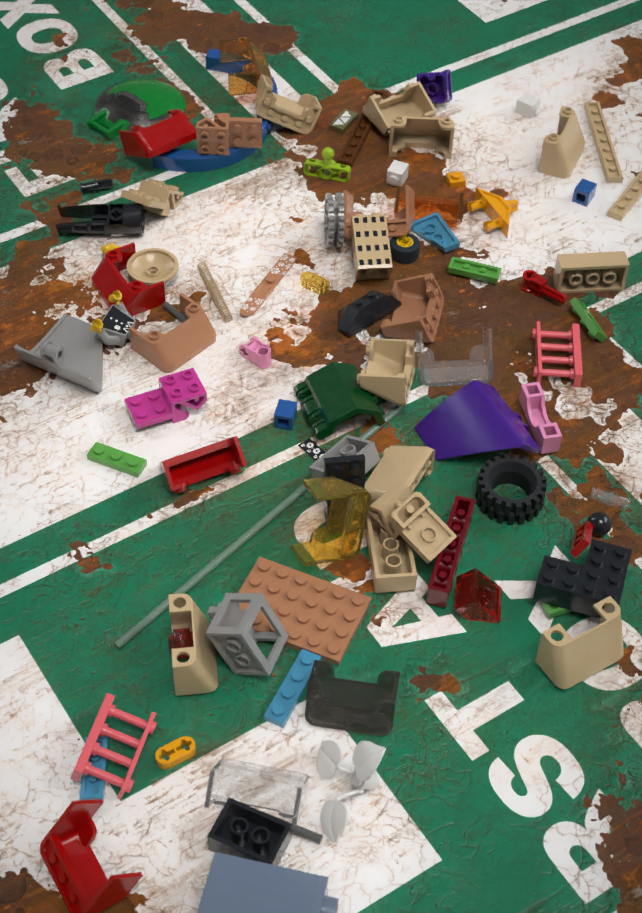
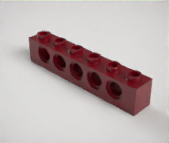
(448, 559)

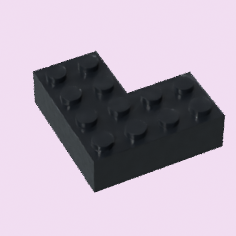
(581, 586)

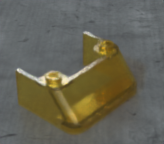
(345, 522)

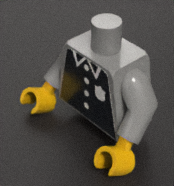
(115, 324)

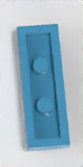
(92, 787)

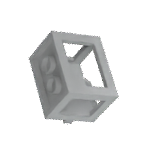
(235, 637)

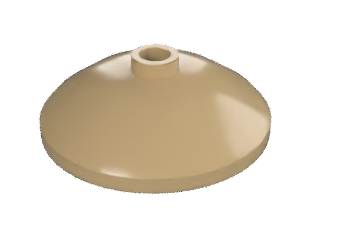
(152, 266)

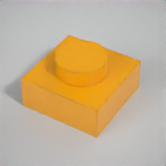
(455, 179)

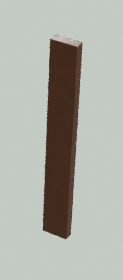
(357, 137)

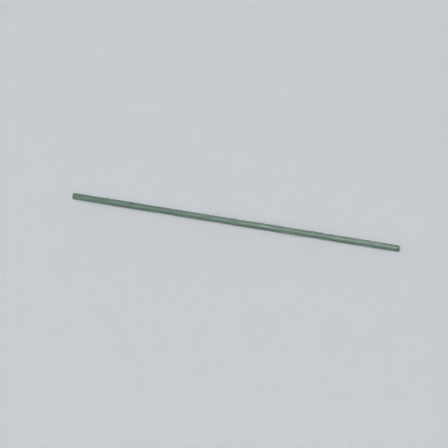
(236, 545)

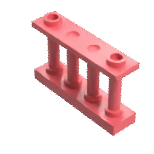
(572, 348)
(91, 747)

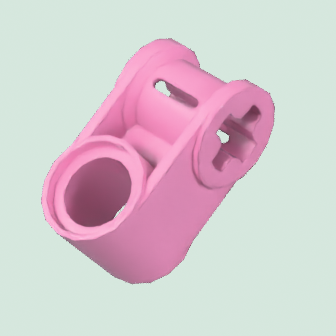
(256, 352)

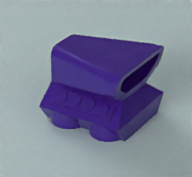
(437, 85)

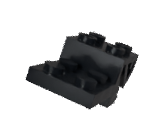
(347, 468)

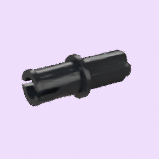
(96, 185)

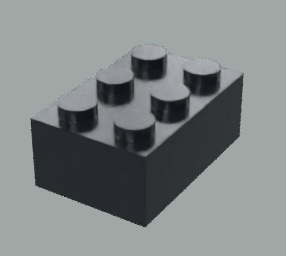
(249, 833)

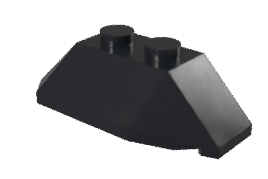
(365, 311)

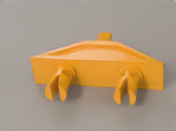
(496, 209)

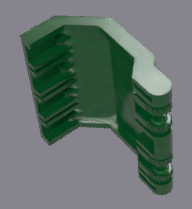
(333, 397)

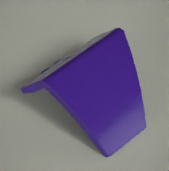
(474, 423)

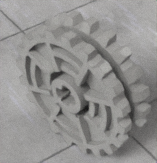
(334, 220)

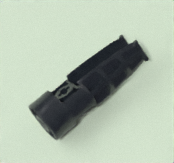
(106, 219)

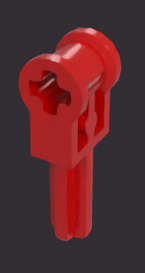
(538, 286)

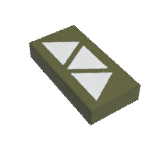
(343, 121)

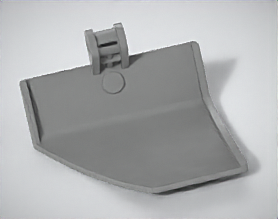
(69, 352)

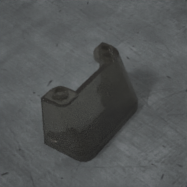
(351, 703)

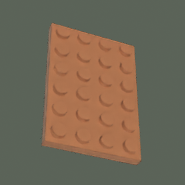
(312, 610)

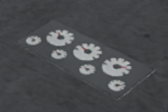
(311, 449)

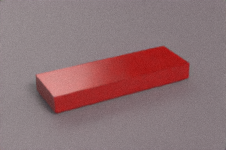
(581, 538)

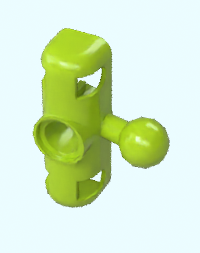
(327, 168)

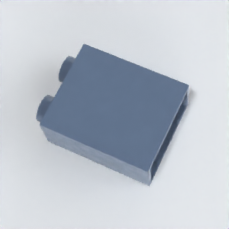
(260, 887)

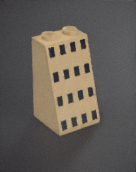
(370, 246)

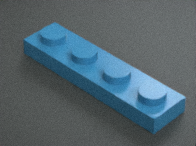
(291, 689)

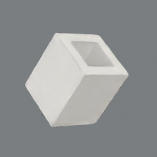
(528, 105)
(397, 173)

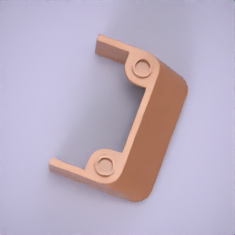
(396, 227)
(180, 344)

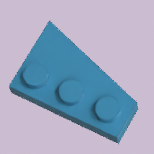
(436, 232)

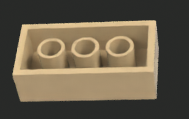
(591, 272)
(390, 559)

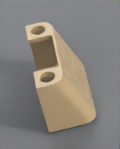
(410, 103)
(578, 658)
(200, 671)

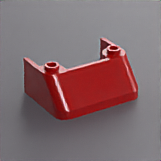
(158, 137)
(135, 295)
(203, 464)
(75, 866)

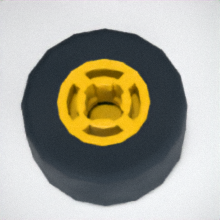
(405, 249)

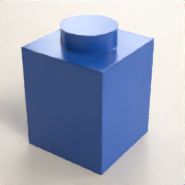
(584, 192)
(285, 414)

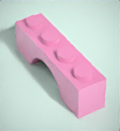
(533, 404)

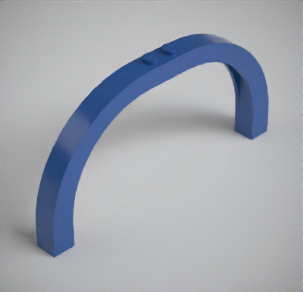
(189, 160)

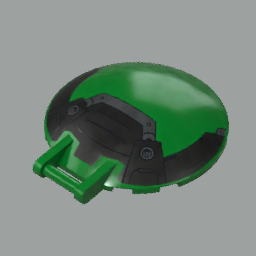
(134, 104)

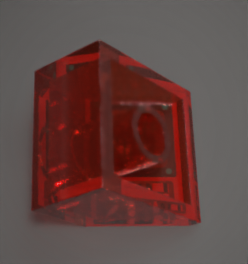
(478, 597)

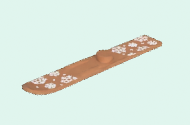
(267, 285)

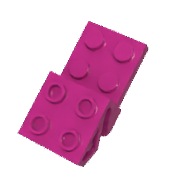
(169, 400)

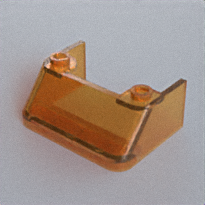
(244, 49)
(448, 208)

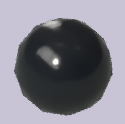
(601, 523)

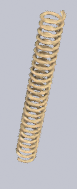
(213, 295)

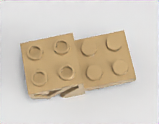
(155, 196)
(413, 520)

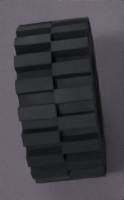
(513, 472)

